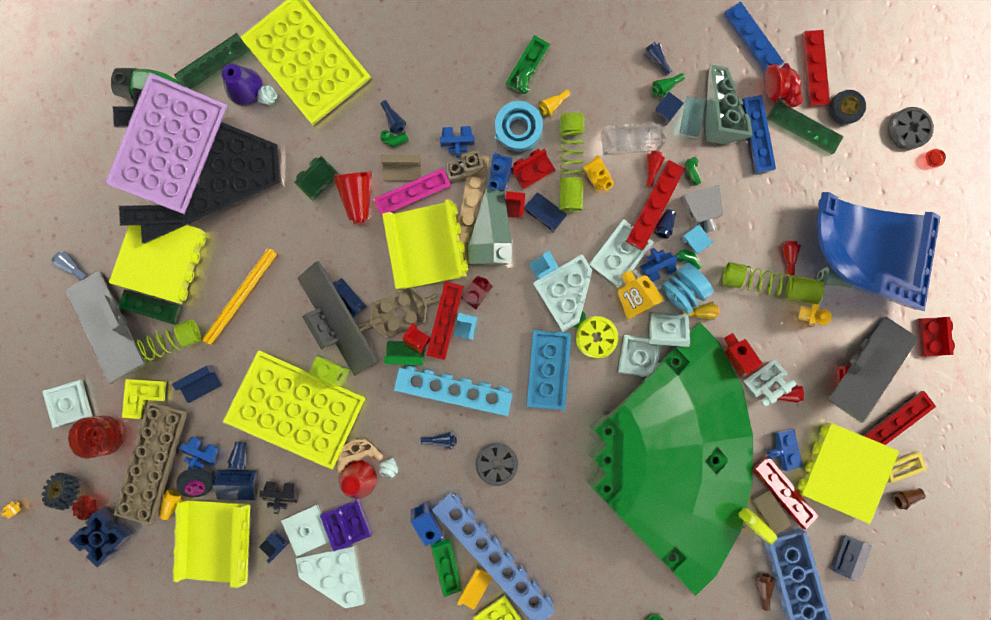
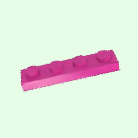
(412, 192)

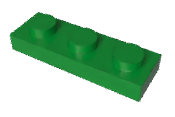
(532, 56)
(446, 567)

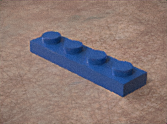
(752, 36)
(760, 141)

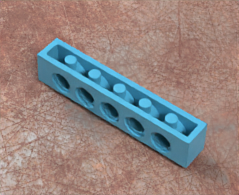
(405, 385)

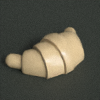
(356, 451)

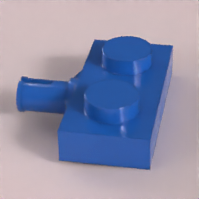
(787, 450)

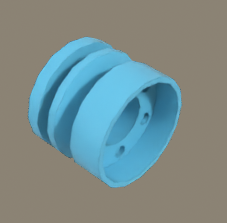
(691, 285)

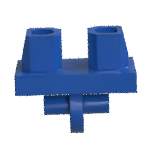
(466, 139)
(499, 172)
(657, 261)
(191, 449)

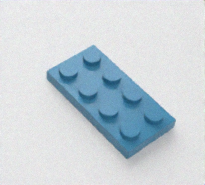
(549, 369)

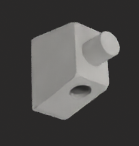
(704, 206)

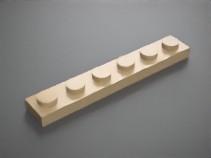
(471, 201)

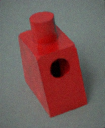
(743, 363)

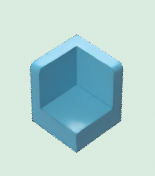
(697, 239)
(543, 265)
(465, 326)

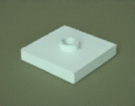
(669, 329)
(638, 356)
(67, 403)
(305, 530)

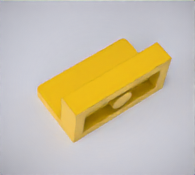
(474, 588)

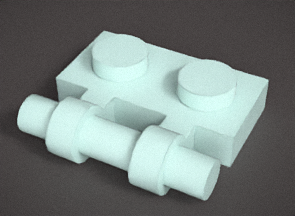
(767, 377)

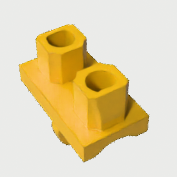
(598, 174)
(813, 315)

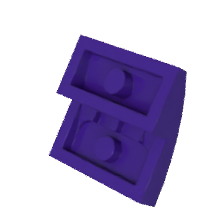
(346, 525)

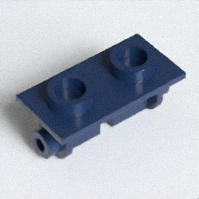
(349, 297)

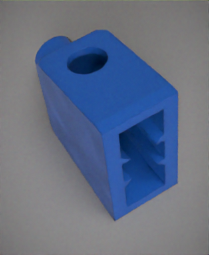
(426, 524)

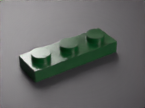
(149, 307)

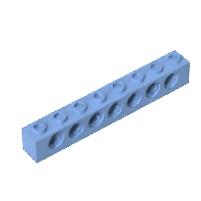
(538, 611)

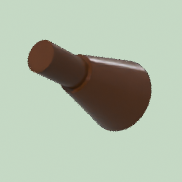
(766, 585)

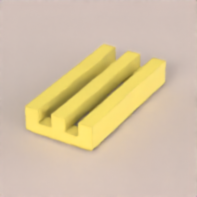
(892, 479)

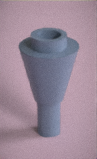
(64, 262)

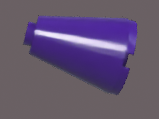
(241, 84)

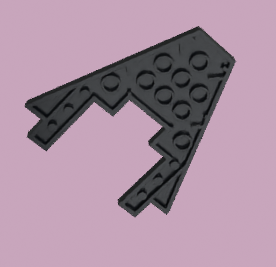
(234, 170)

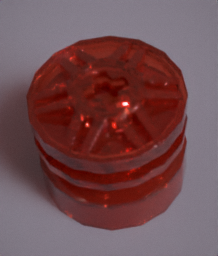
(86, 436)

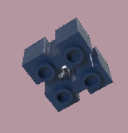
(90, 539)

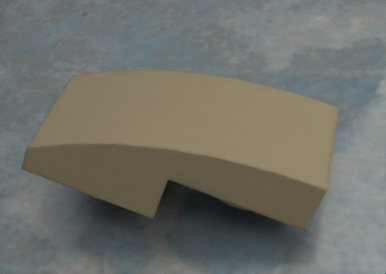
(464, 167)
(772, 512)

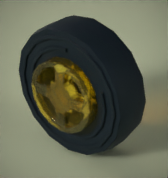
(854, 102)

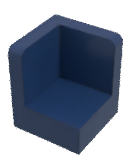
(669, 107)
(273, 545)

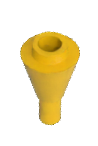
(550, 104)
(705, 311)

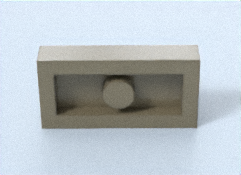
(401, 167)

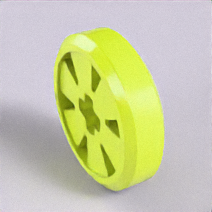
(607, 332)
(758, 526)

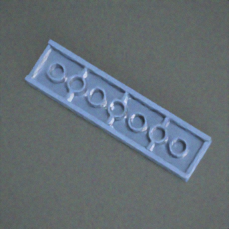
(797, 577)

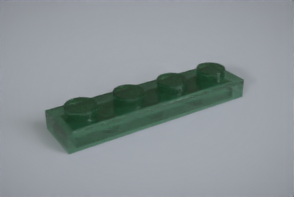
(211, 62)
(805, 127)

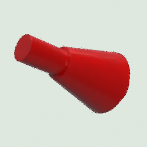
(654, 163)
(791, 252)

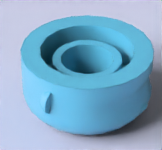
(518, 111)

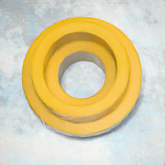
(10, 509)

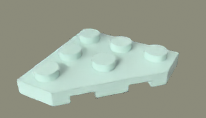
(566, 291)
(333, 575)

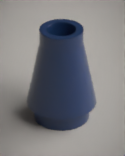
(665, 226)
(238, 456)

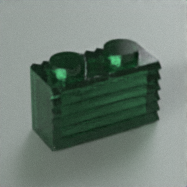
(316, 177)

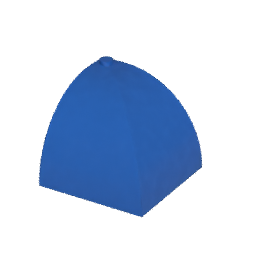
(879, 249)

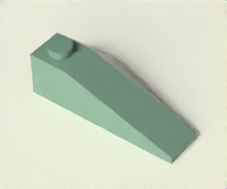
(724, 112)
(491, 234)

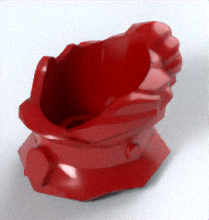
(783, 84)

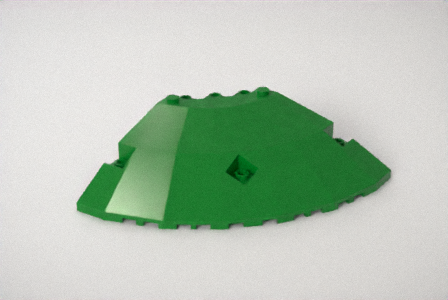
(663, 454)

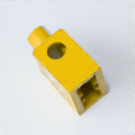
(638, 294)

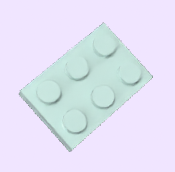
(617, 255)

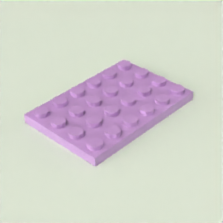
(166, 143)

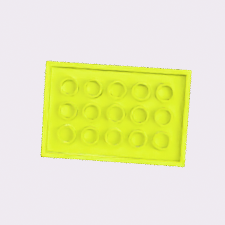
(306, 58)
(294, 410)

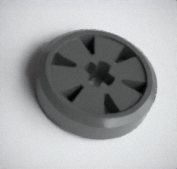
(917, 137)
(485, 466)

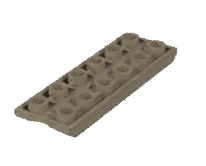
(150, 463)

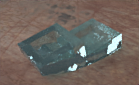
(692, 116)

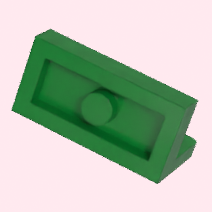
(400, 354)

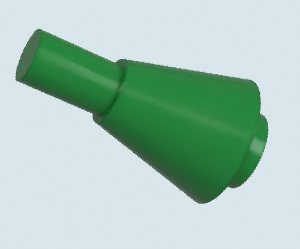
(663, 86)

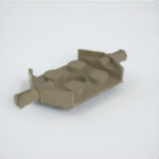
(383, 317)

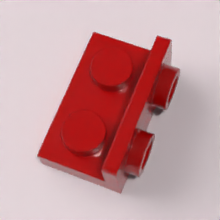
(533, 168)
(936, 336)

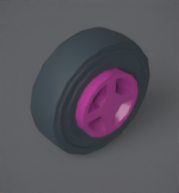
(194, 483)

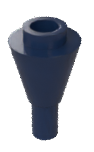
(656, 54)
(395, 122)
(444, 440)

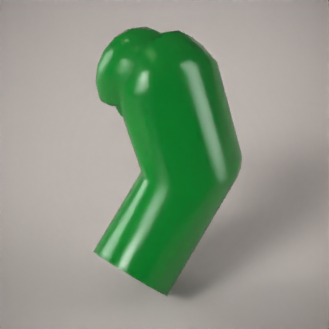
(522, 80)
(392, 140)
(692, 172)
(691, 257)

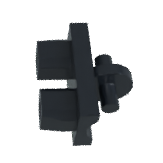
(270, 494)

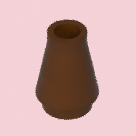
(908, 498)

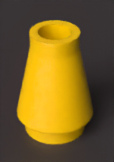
(169, 503)

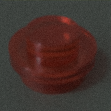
(935, 157)

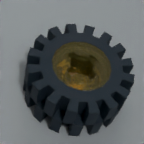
(60, 491)

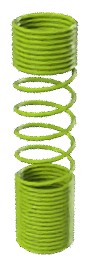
(571, 187)
(797, 288)
(186, 333)

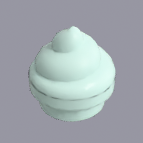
(266, 95)
(388, 468)

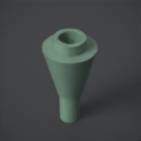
(831, 278)

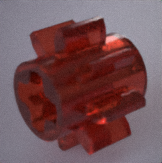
(84, 507)

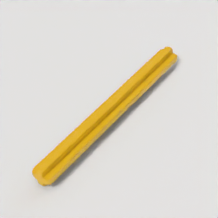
(239, 296)

